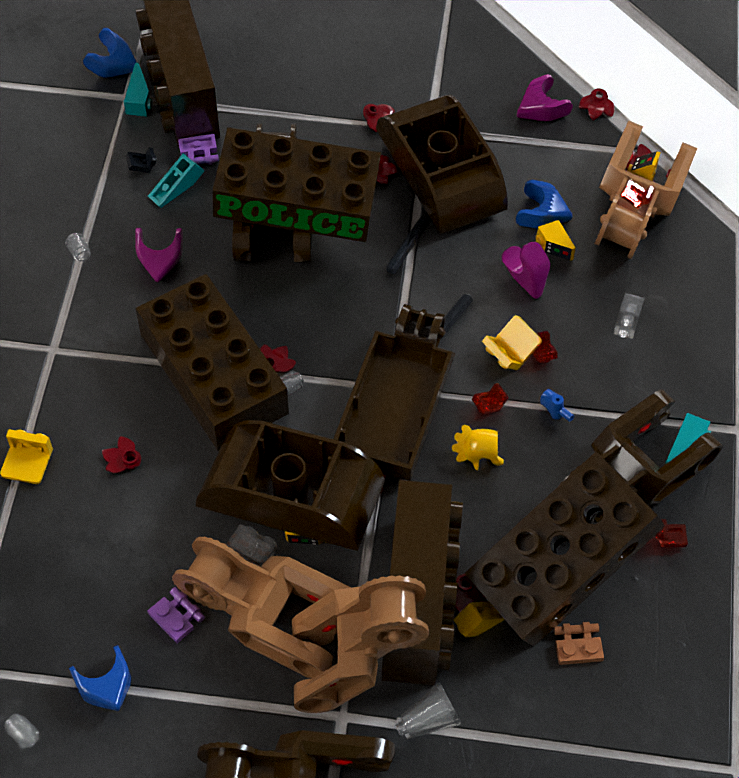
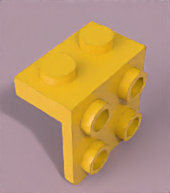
(513, 343)
(26, 456)

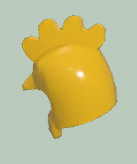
(477, 444)

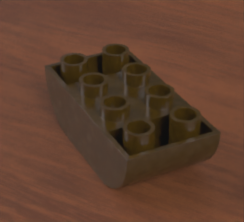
(445, 162)
(293, 483)

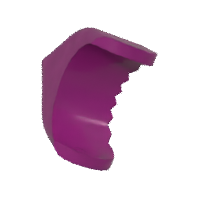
(538, 106)
(159, 262)
(528, 267)

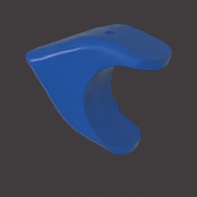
(118, 63)
(551, 206)
(107, 690)

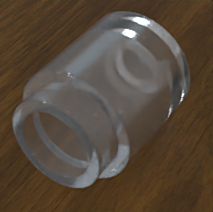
(78, 247)
(293, 381)
(21, 730)

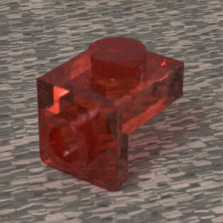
(636, 195)
(545, 351)
(490, 401)
(672, 535)

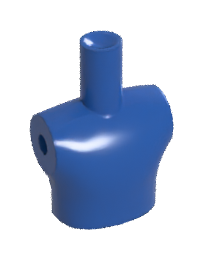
(555, 405)

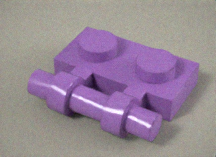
(199, 145)
(171, 620)

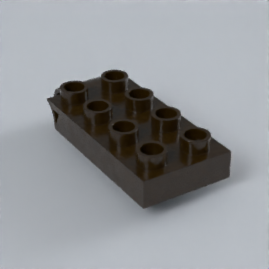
(398, 392)

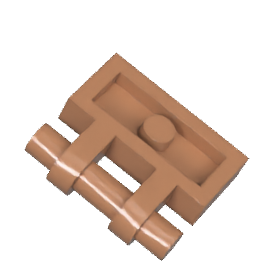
(578, 650)

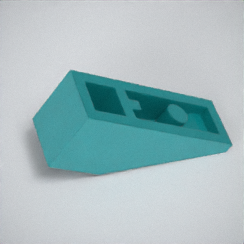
(137, 96)
(176, 180)
(691, 429)

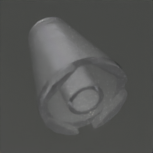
(428, 714)

